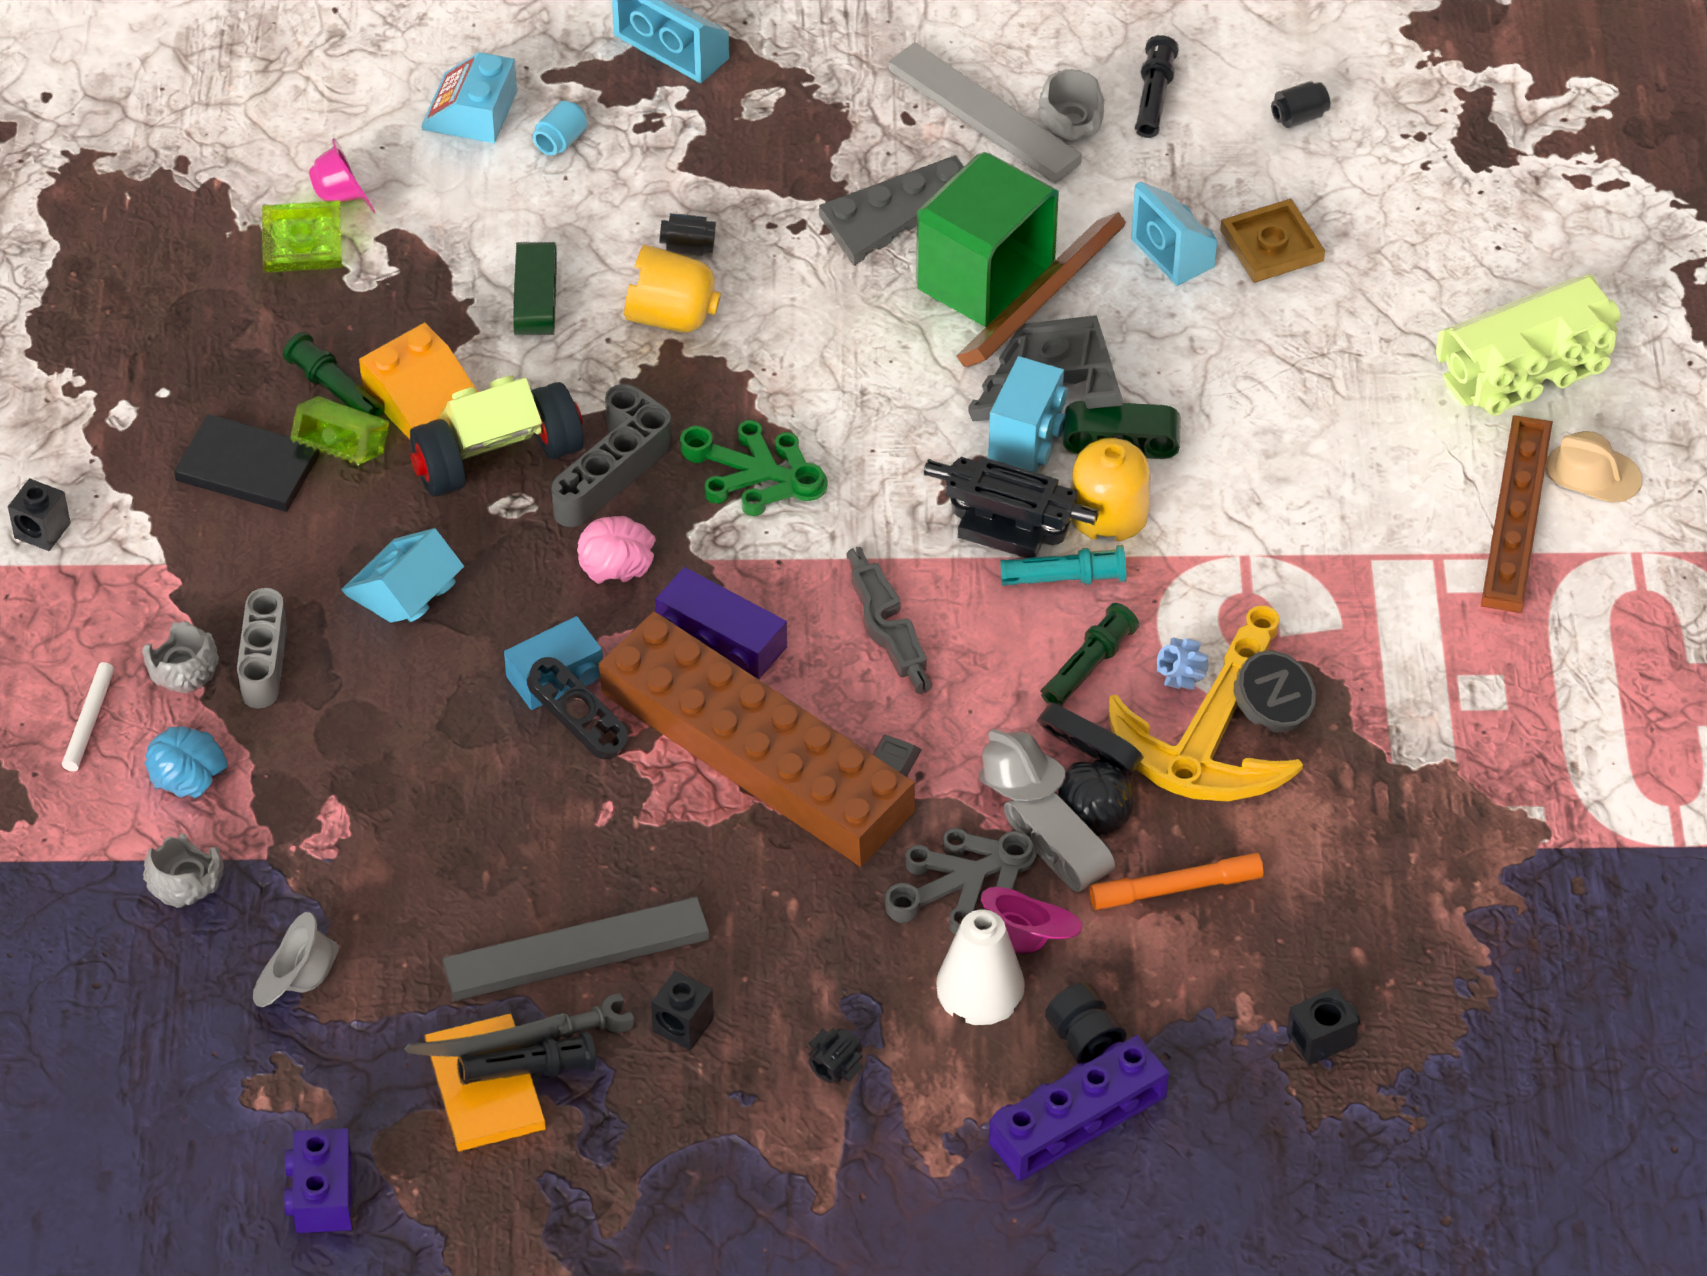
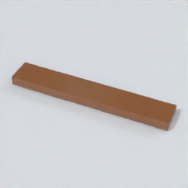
(1041, 290)
(1516, 514)

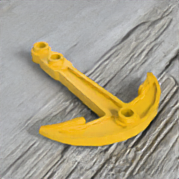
(1197, 747)

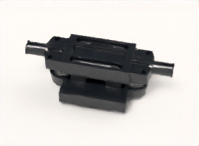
(1009, 505)

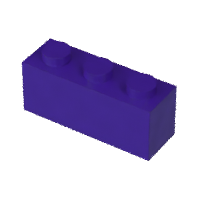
(724, 621)

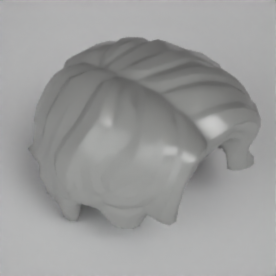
(1072, 104)
(184, 660)
(181, 872)

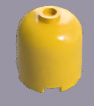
(671, 291)
(1117, 481)

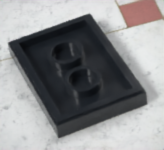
(246, 463)

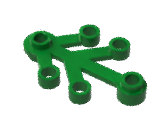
(801, 481)

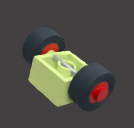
(492, 420)

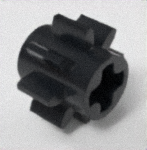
(835, 1055)

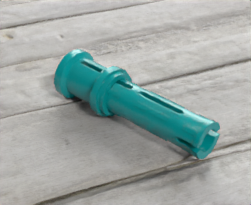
(1083, 566)

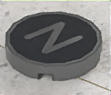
(1274, 691)

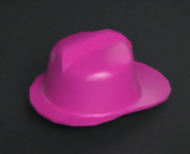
(334, 178)
(1030, 920)

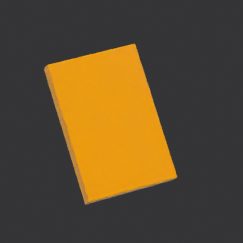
(489, 1108)

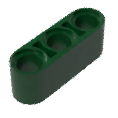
(535, 288)
(1147, 426)

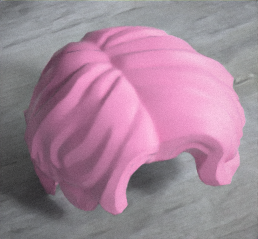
(615, 549)

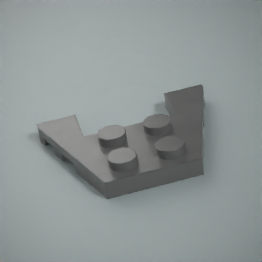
(1063, 343)

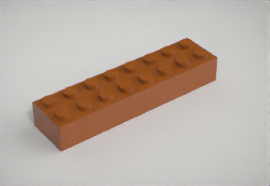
(757, 738)

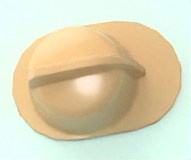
(1591, 467)

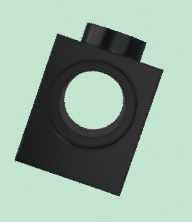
(39, 514)
(682, 1010)
(1317, 1040)

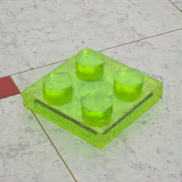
(301, 236)

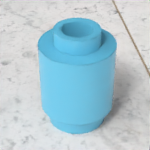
(559, 128)

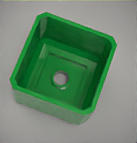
(985, 237)

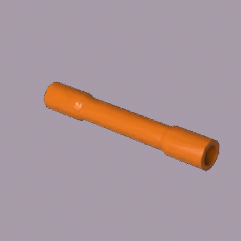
(1128, 890)

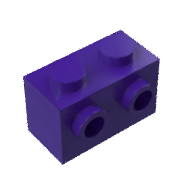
(320, 1180)

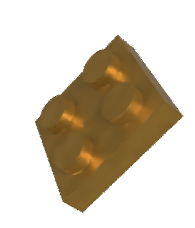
(1272, 240)

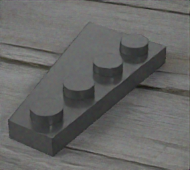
(884, 209)

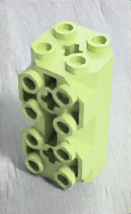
(1512, 349)

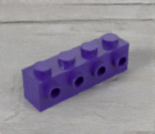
(1078, 1107)

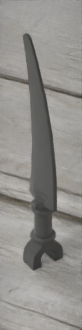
(533, 1032)

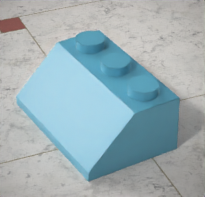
(672, 35)

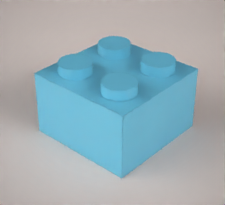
(1027, 415)

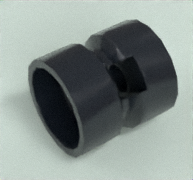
(1082, 1020)

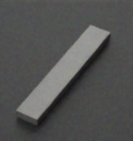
(985, 112)

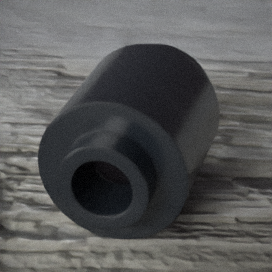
(1300, 104)
(687, 234)

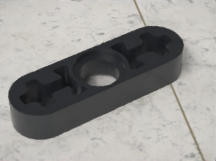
(548, 692)
(1089, 738)

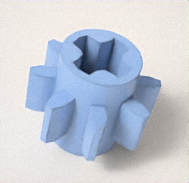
(1182, 663)

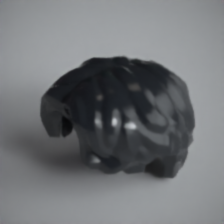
(1098, 795)

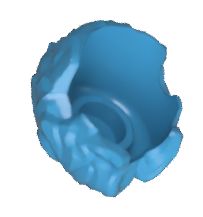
(184, 761)

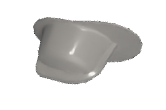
(1019, 767)
(298, 963)

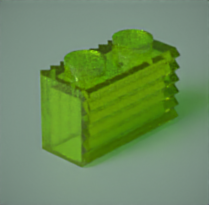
(339, 430)

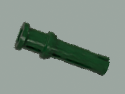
(322, 368)
(1099, 644)

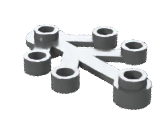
(963, 872)

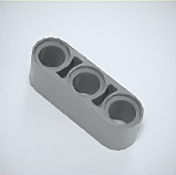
(262, 648)
(1062, 840)

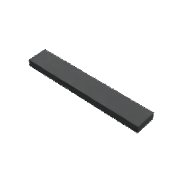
(575, 948)

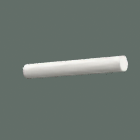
(88, 716)

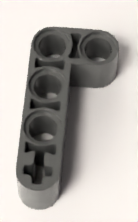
(636, 441)

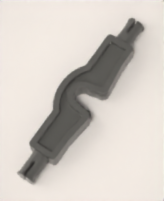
(895, 635)

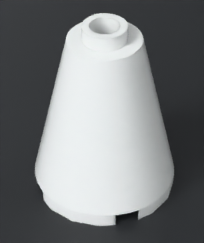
(981, 971)

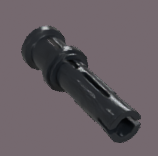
(1157, 74)
(547, 1057)

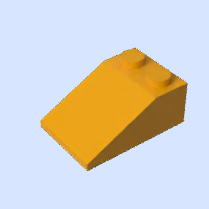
(413, 377)

